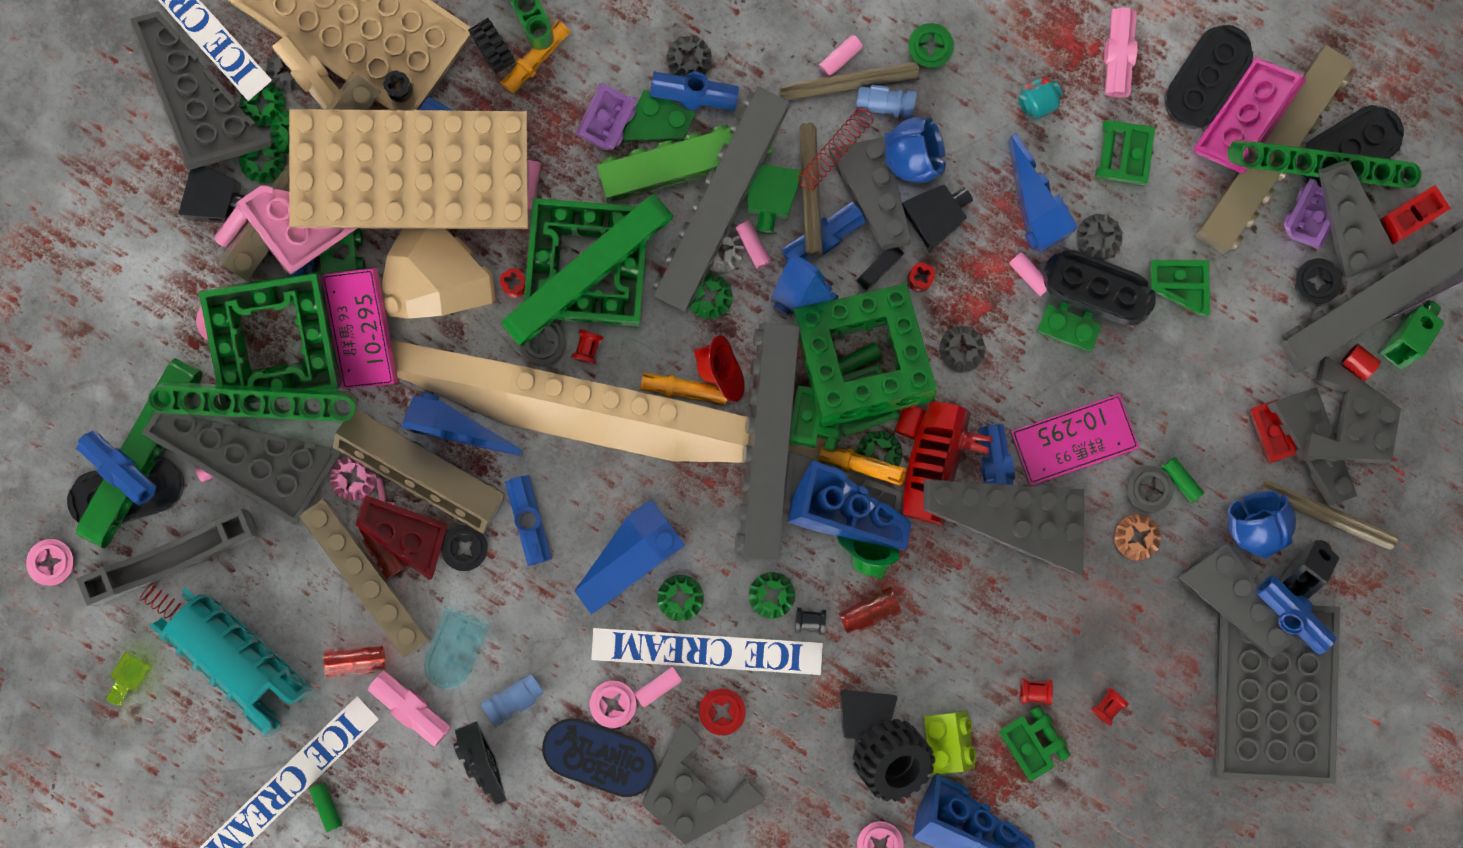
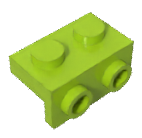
(951, 742)

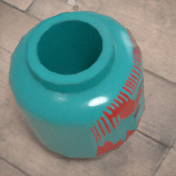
(1040, 97)

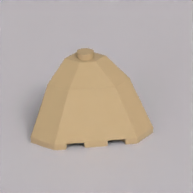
(433, 276)

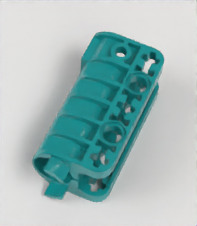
(232, 658)

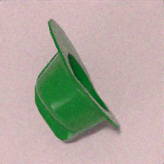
(869, 558)

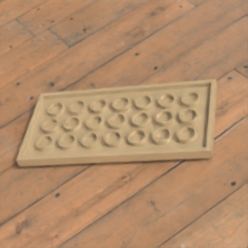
(371, 39)
(408, 169)

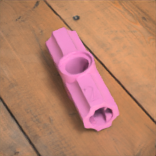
(1120, 52)
(409, 708)

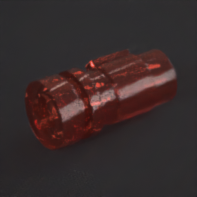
(389, 562)
(866, 613)
(358, 660)

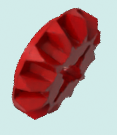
(722, 726)

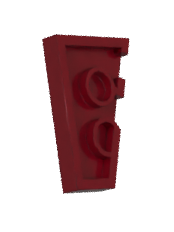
(404, 533)

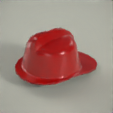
(719, 366)

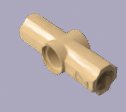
(306, 69)

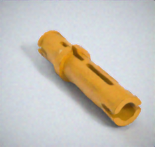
(532, 60)
(684, 388)
(868, 466)

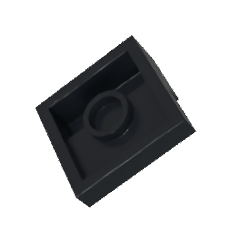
(479, 760)

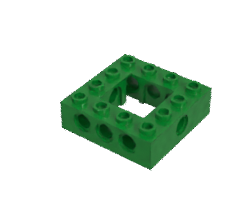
(584, 219)
(227, 342)
(873, 395)

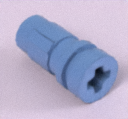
(882, 100)
(516, 697)

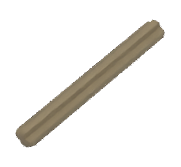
(849, 81)
(811, 198)
(1335, 517)

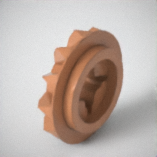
(1135, 550)

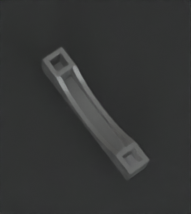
(168, 559)

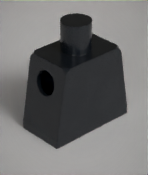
(209, 196)
(936, 214)
(1317, 563)
(864, 710)

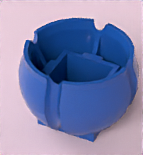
(915, 150)
(1262, 522)

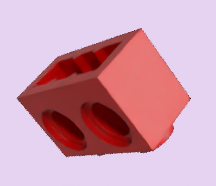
(1414, 214)

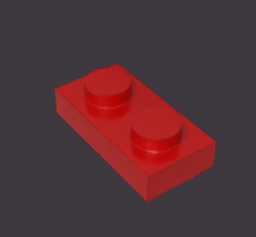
(1272, 438)

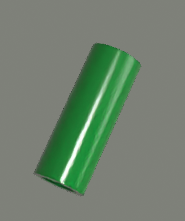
(859, 358)
(1183, 480)
(325, 807)

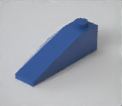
(1043, 215)
(800, 286)
(438, 420)
(839, 507)
(632, 553)
(956, 820)

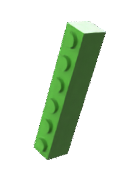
(663, 166)

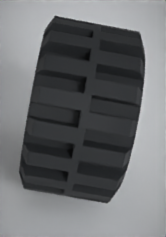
(893, 760)

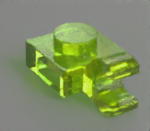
(129, 674)

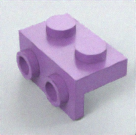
(606, 117)
(1309, 219)

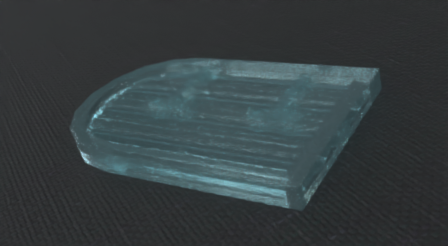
(454, 649)

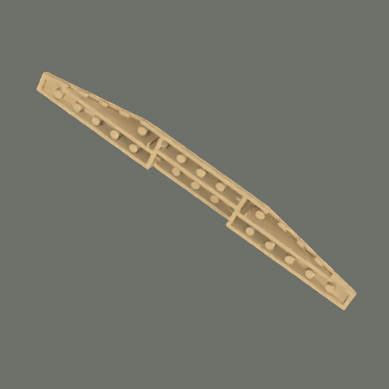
(580, 407)

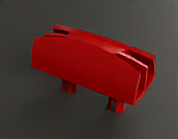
(937, 454)

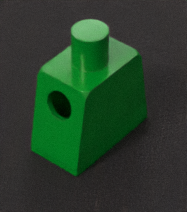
(772, 195)
(1413, 335)

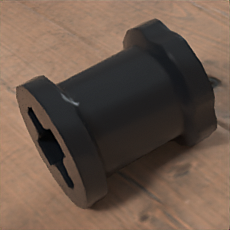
(389, 85)
(810, 621)

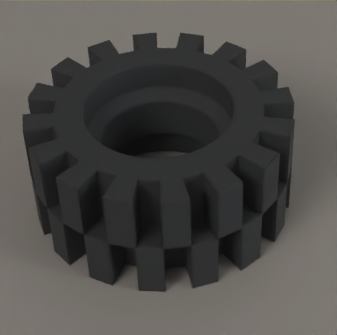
(491, 45)

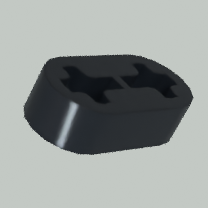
(879, 267)

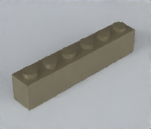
(419, 470)
(365, 578)

